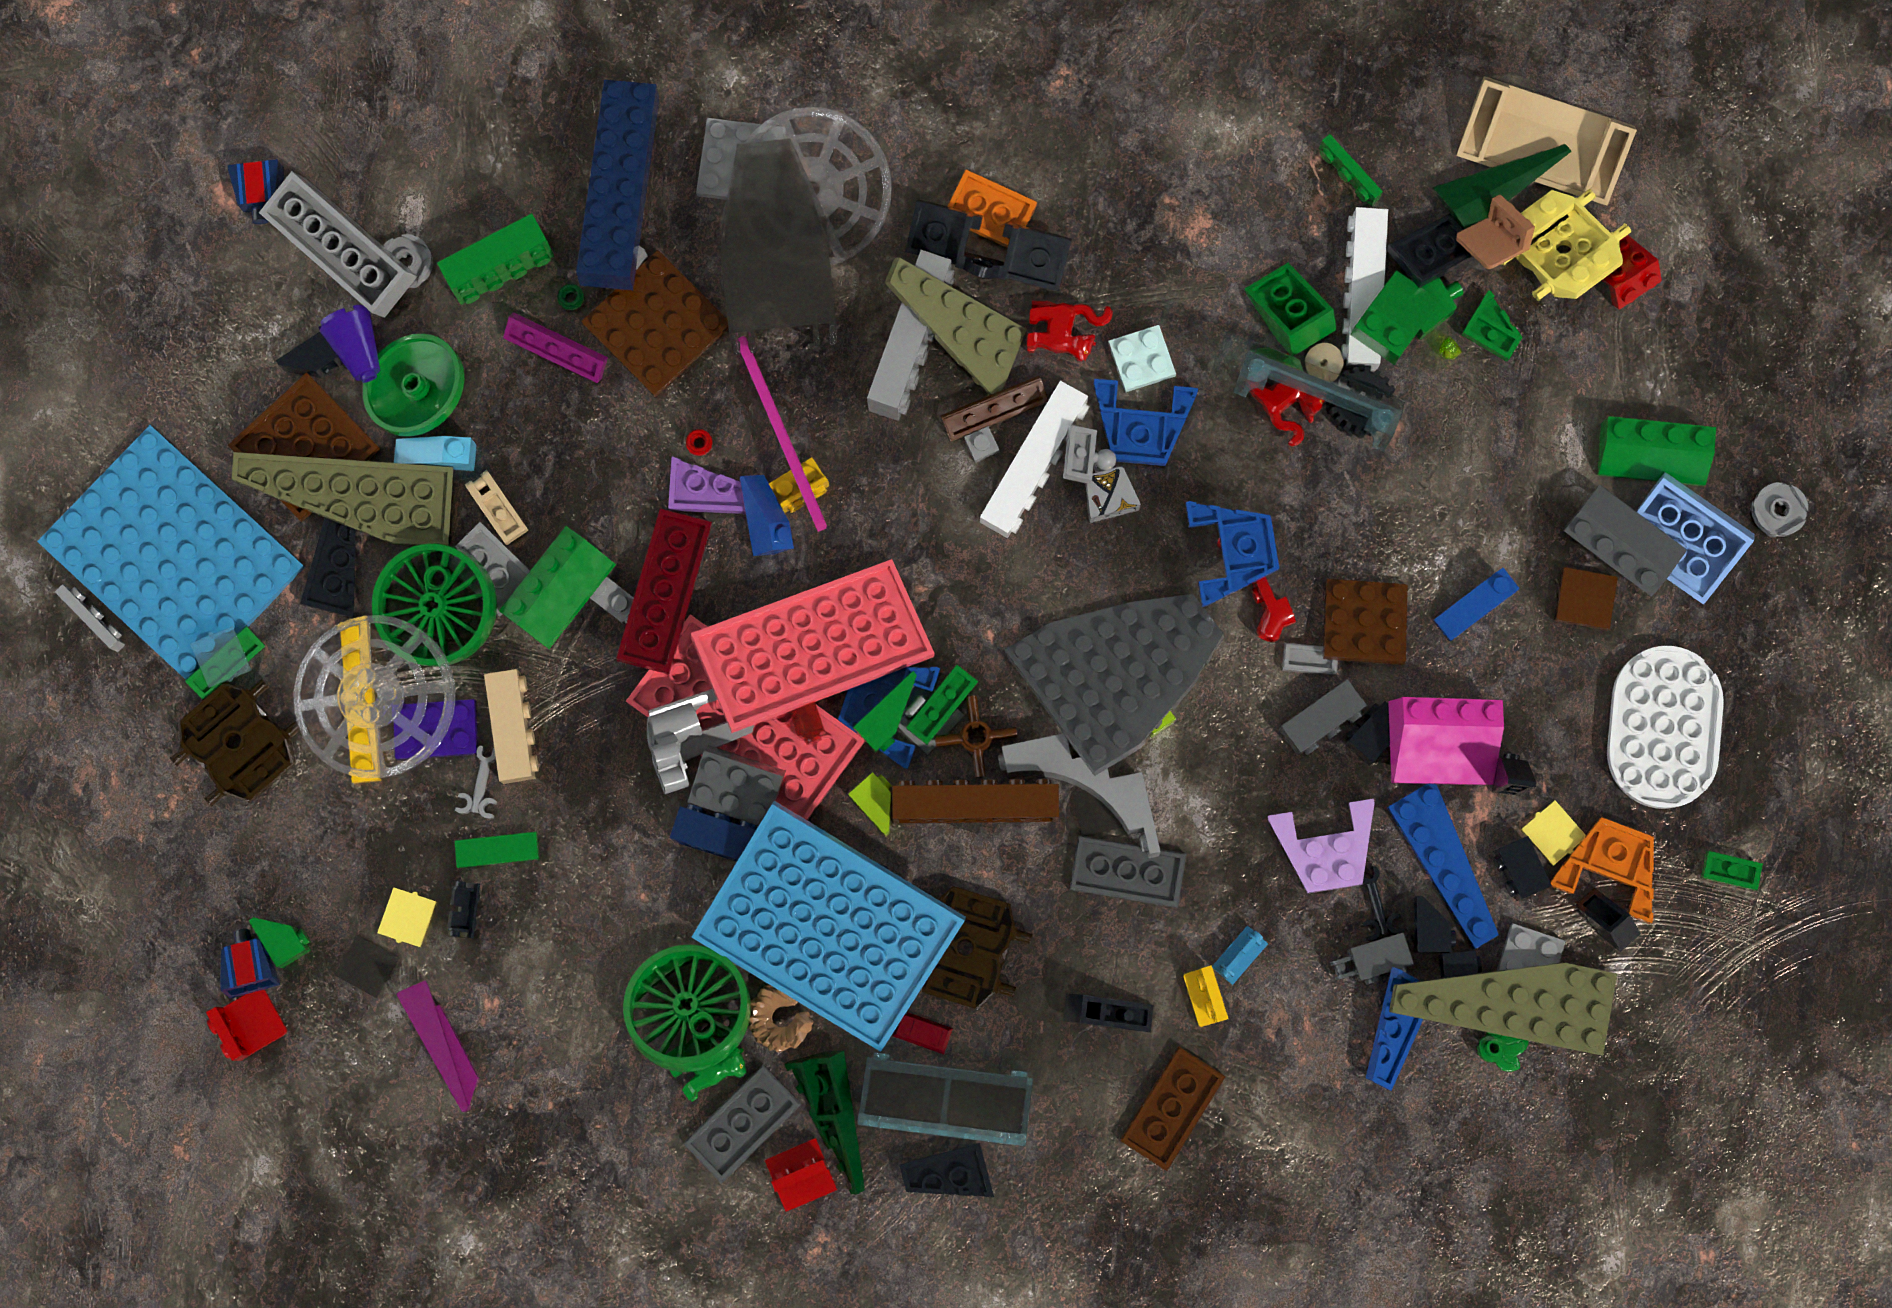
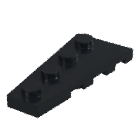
(332, 571)

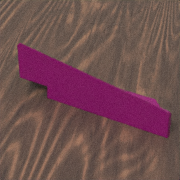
(441, 1042)

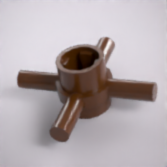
(983, 729)

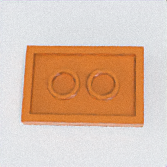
(995, 203)

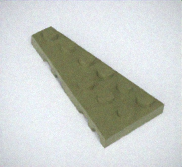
(964, 327)

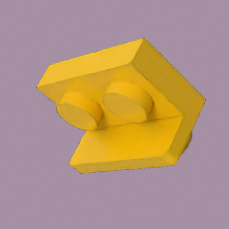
(788, 492)
(1205, 996)

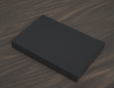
(1430, 251)

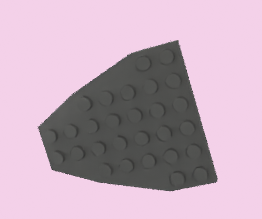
(1117, 671)

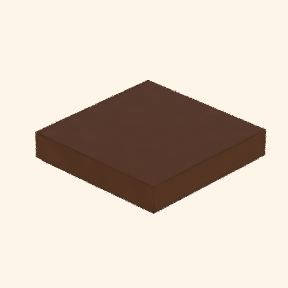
(1586, 598)

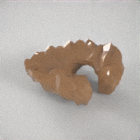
(766, 1031)

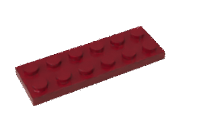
(664, 591)

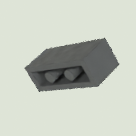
(1323, 718)

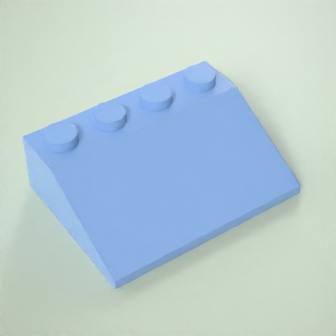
(1708, 534)

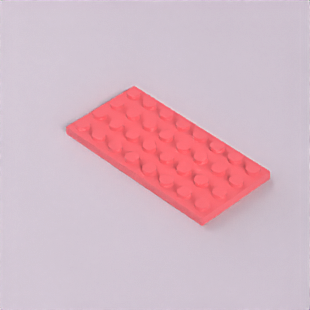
(811, 645)
(809, 768)

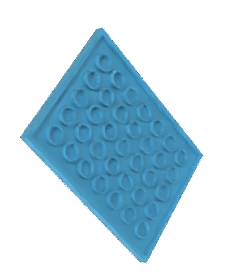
(169, 551)
(828, 926)

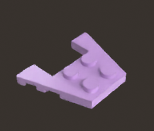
(1332, 859)

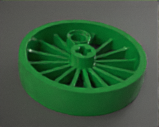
(440, 595)
(656, 970)

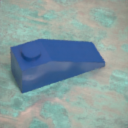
(765, 518)
(1476, 604)

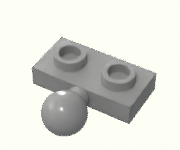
(1081, 455)

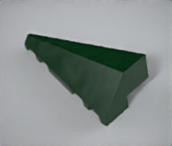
(1472, 195)
(827, 1090)

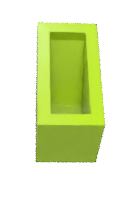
(874, 801)

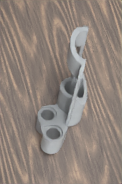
(677, 737)

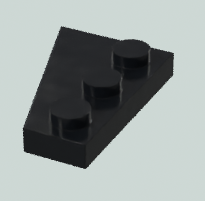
(950, 1172)

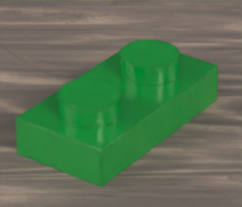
(1731, 870)

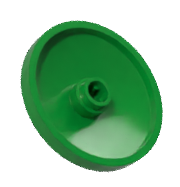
(415, 386)

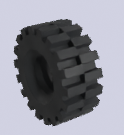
(1349, 420)

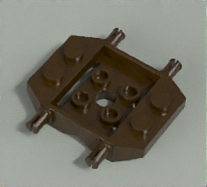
(206, 735)
(987, 953)

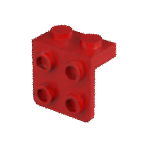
(1636, 274)
(246, 1025)

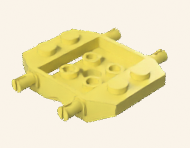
(1593, 248)

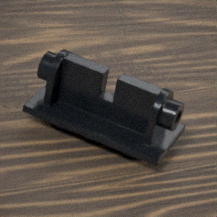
(466, 897)

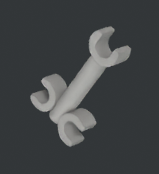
(477, 804)

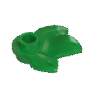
(1505, 1051)

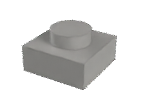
(981, 444)

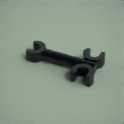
(1381, 924)

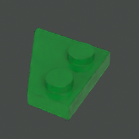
(1492, 329)

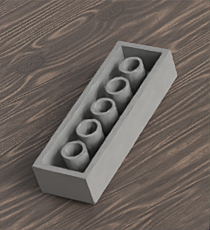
(338, 244)
(905, 349)

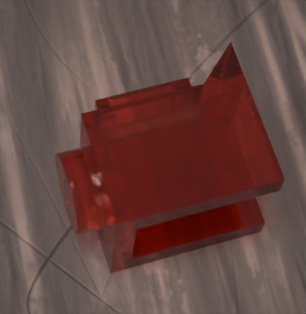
(808, 723)

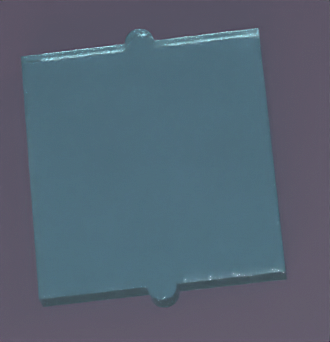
(220, 657)

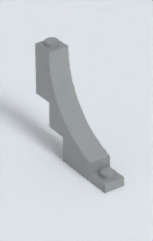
(1122, 795)

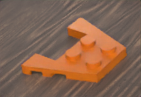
(1618, 855)

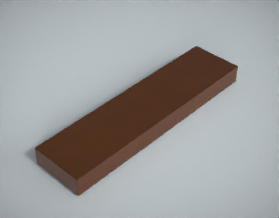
(994, 408)

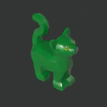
(731, 1066)

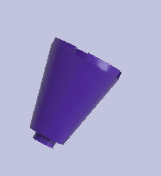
(353, 341)

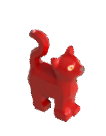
(1060, 325)
(1278, 398)

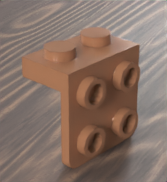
(1499, 236)

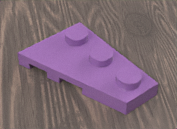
(703, 491)

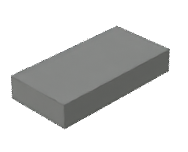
(1307, 660)

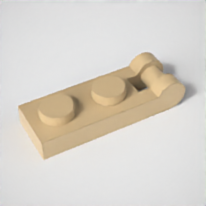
(497, 508)

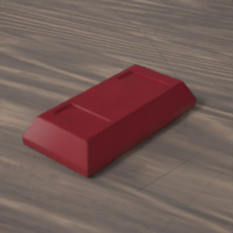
(923, 1032)

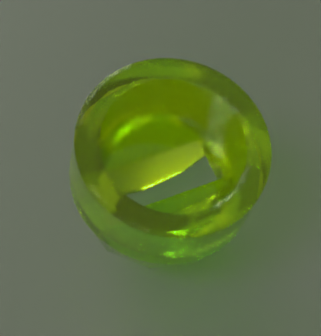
(1449, 349)

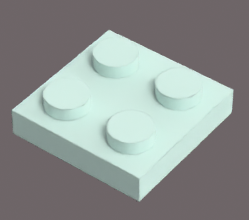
(1141, 358)

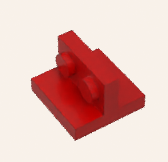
(800, 1174)

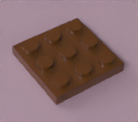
(1365, 621)

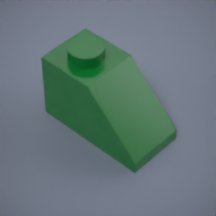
(281, 941)

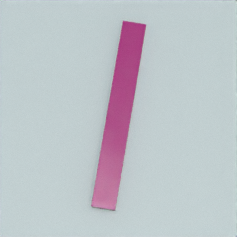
(782, 435)

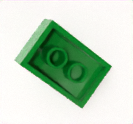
(1292, 309)
(1395, 317)

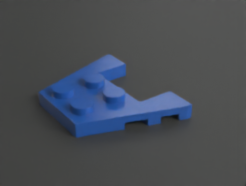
(1141, 434)
(1245, 545)
(865, 697)

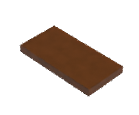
(1172, 1108)

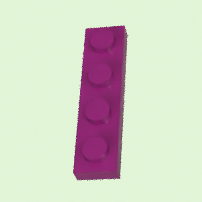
(555, 347)

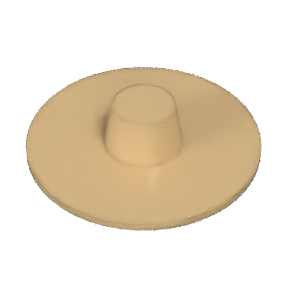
(1326, 357)

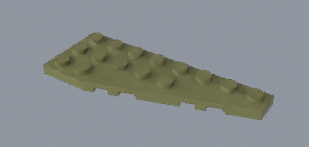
(378, 498)
(1539, 1004)

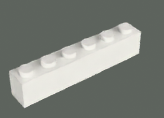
(1365, 279)
(1034, 460)

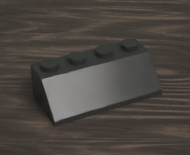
(1625, 540)

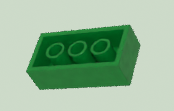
(496, 260)

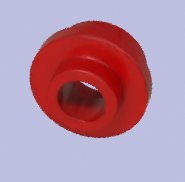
(695, 435)

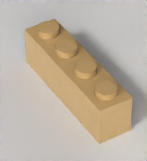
(510, 726)

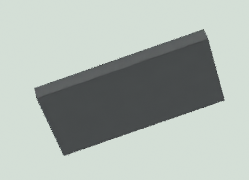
(1127, 872)
(742, 1123)

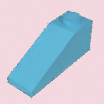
(437, 451)

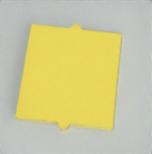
(1553, 833)
(407, 917)

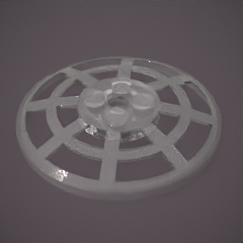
(830, 180)
(389, 697)

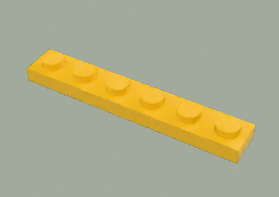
(357, 734)

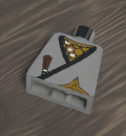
(1110, 494)

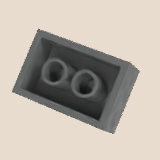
(735, 785)

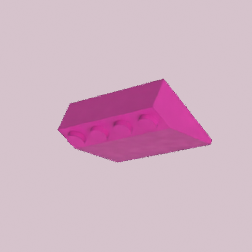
(1445, 740)

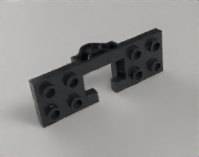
(1031, 255)

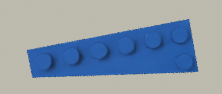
(1436, 844)

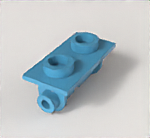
(1240, 955)

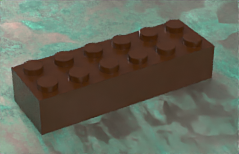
(975, 803)

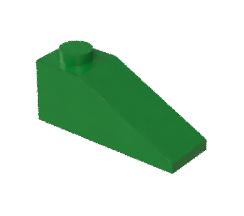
(883, 720)

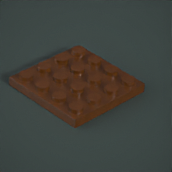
(657, 324)
(305, 425)

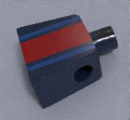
(255, 185)
(246, 966)

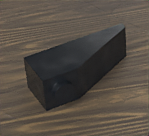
(1513, 776)
(1108, 1012)

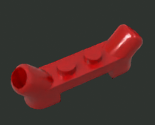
(1276, 613)

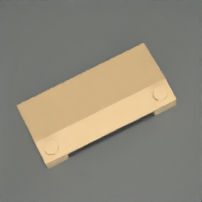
(1518, 123)

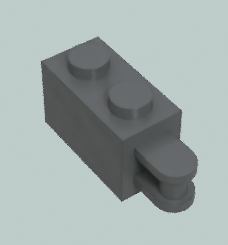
(1375, 959)

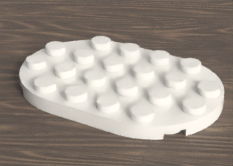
(1665, 727)

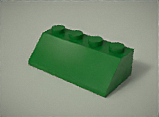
(1650, 448)
(557, 587)

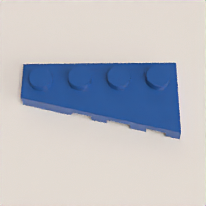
(1393, 1037)

